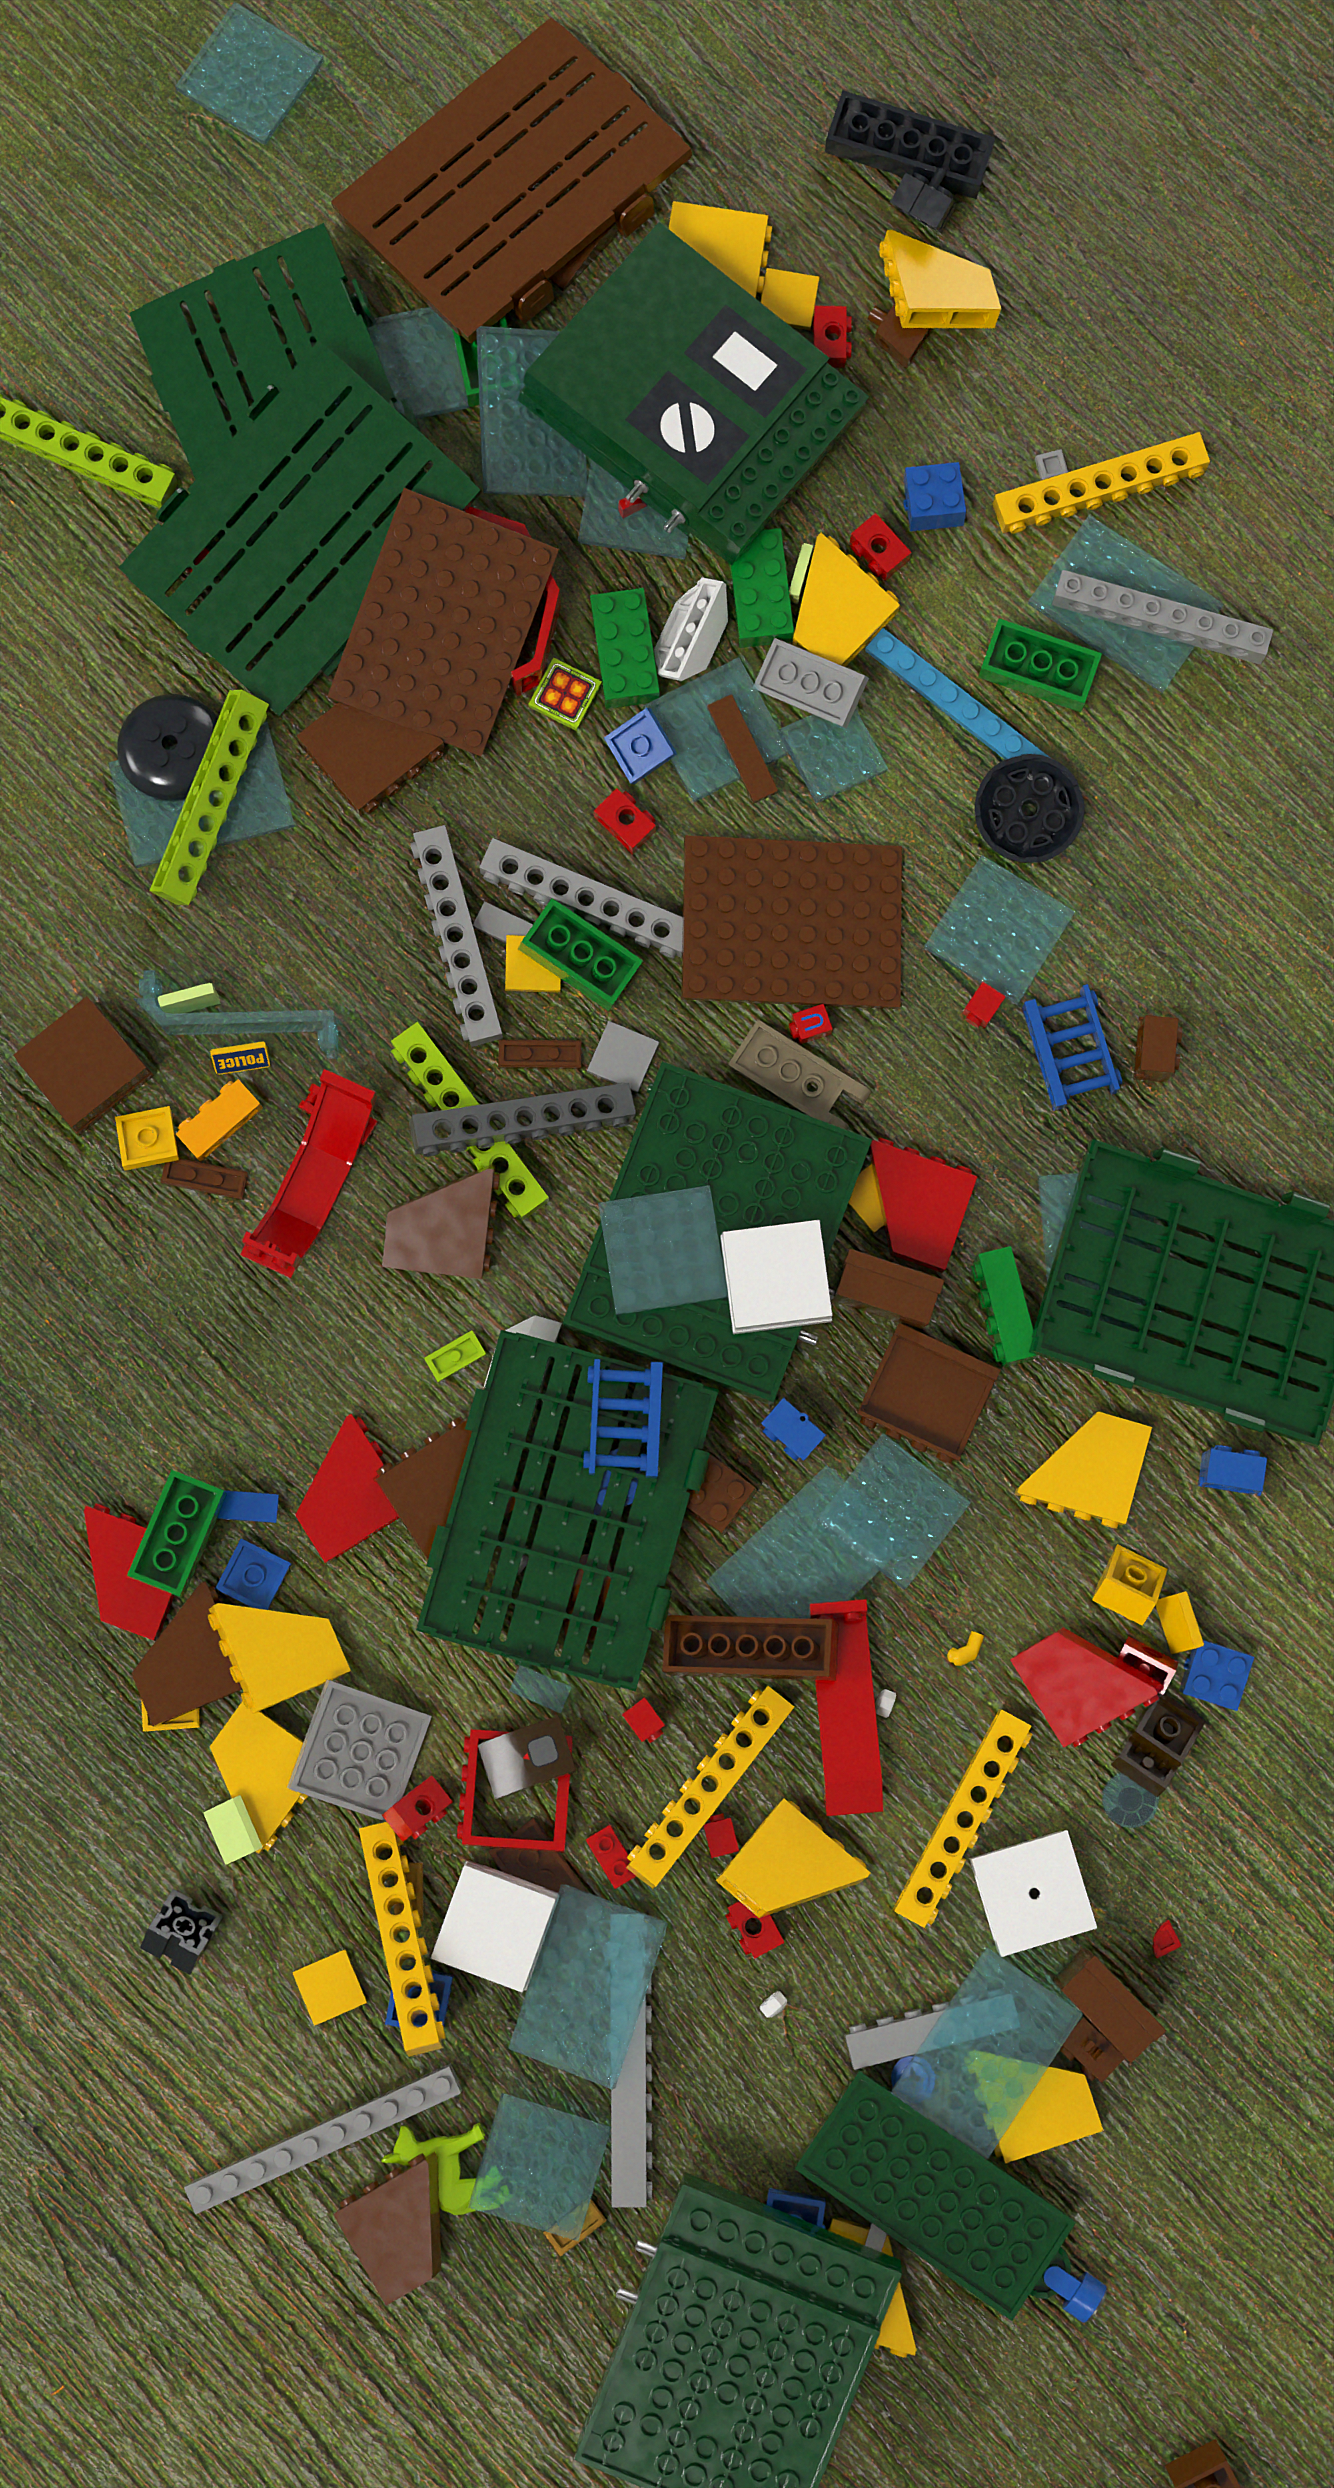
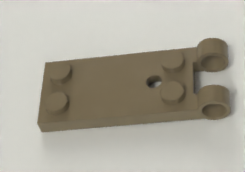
(788, 1068)

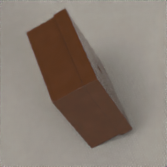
(83, 1065)
(887, 1289)
(1108, 2005)

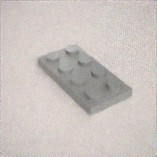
(810, 683)

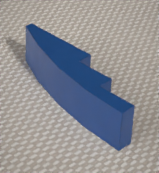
(250, 1507)

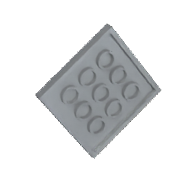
(358, 1750)

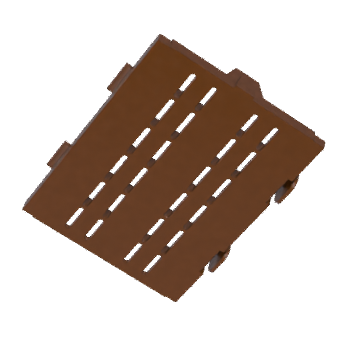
(518, 270)

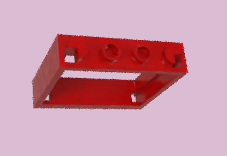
(466, 1803)

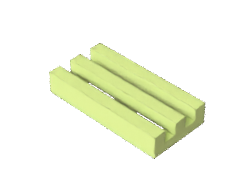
(800, 573)

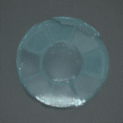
(1128, 1802)

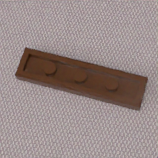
(742, 749)

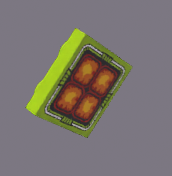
(565, 694)

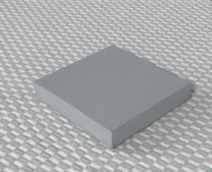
(623, 1056)

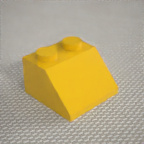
(1130, 1585)

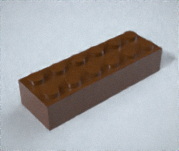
(750, 1647)

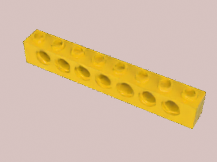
(1188, 448)
(776, 1711)
(907, 1903)
(415, 2039)

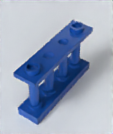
(1052, 1066)
(648, 1433)

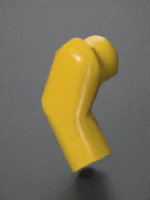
(967, 1653)

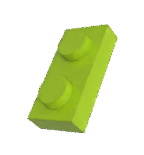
(455, 1356)

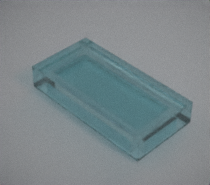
(540, 1689)

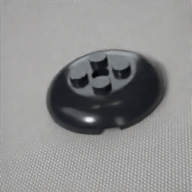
(142, 739)
(1036, 782)

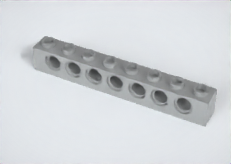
(1162, 617)
(437, 842)
(501, 854)

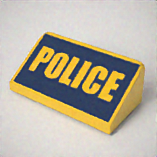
(240, 1058)

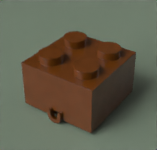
(1156, 1048)
(720, 1497)

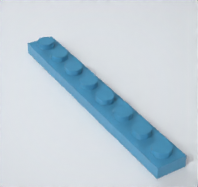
(949, 697)

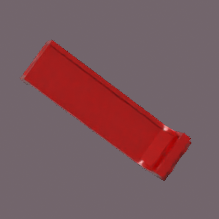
(849, 1716)

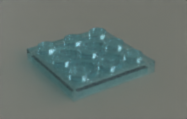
(831, 755)

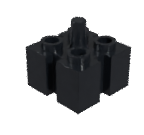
(925, 199)
(181, 1931)

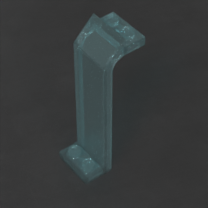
(237, 1022)

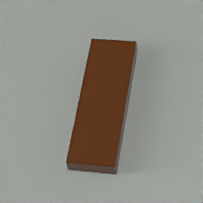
(539, 1054)
(205, 1178)

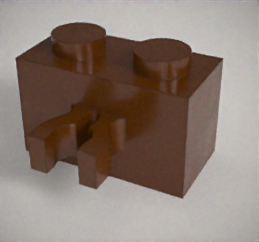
(1092, 2051)

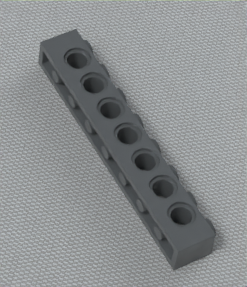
(616, 1097)

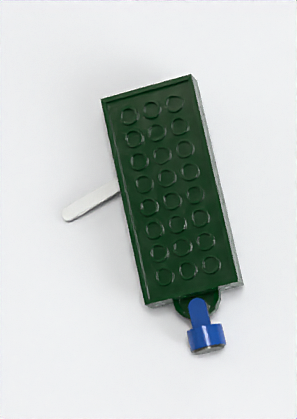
(945, 2202)

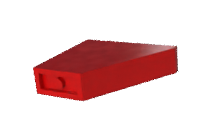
(920, 1202)
(343, 1499)
(121, 1598)
(1081, 1685)

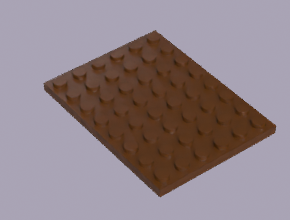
(442, 622)
(791, 922)

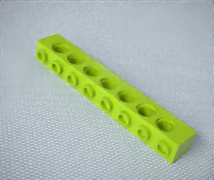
(104, 471)
(197, 804)
(415, 1040)

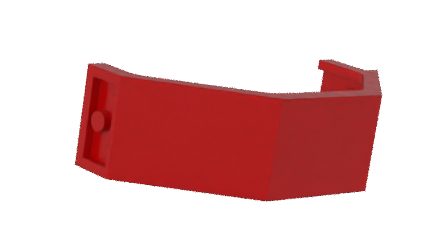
(530, 675)
(313, 1176)

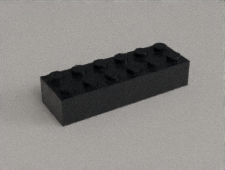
(908, 143)

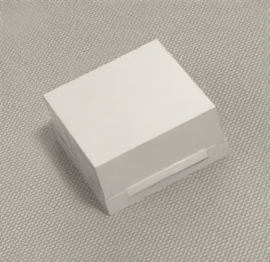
(776, 1277)
(1033, 1893)
(495, 1926)

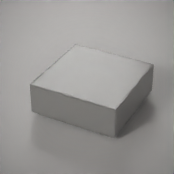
(1051, 464)

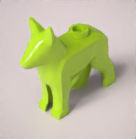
(453, 2191)

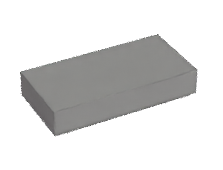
(499, 923)

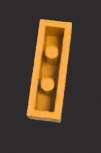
(218, 1119)

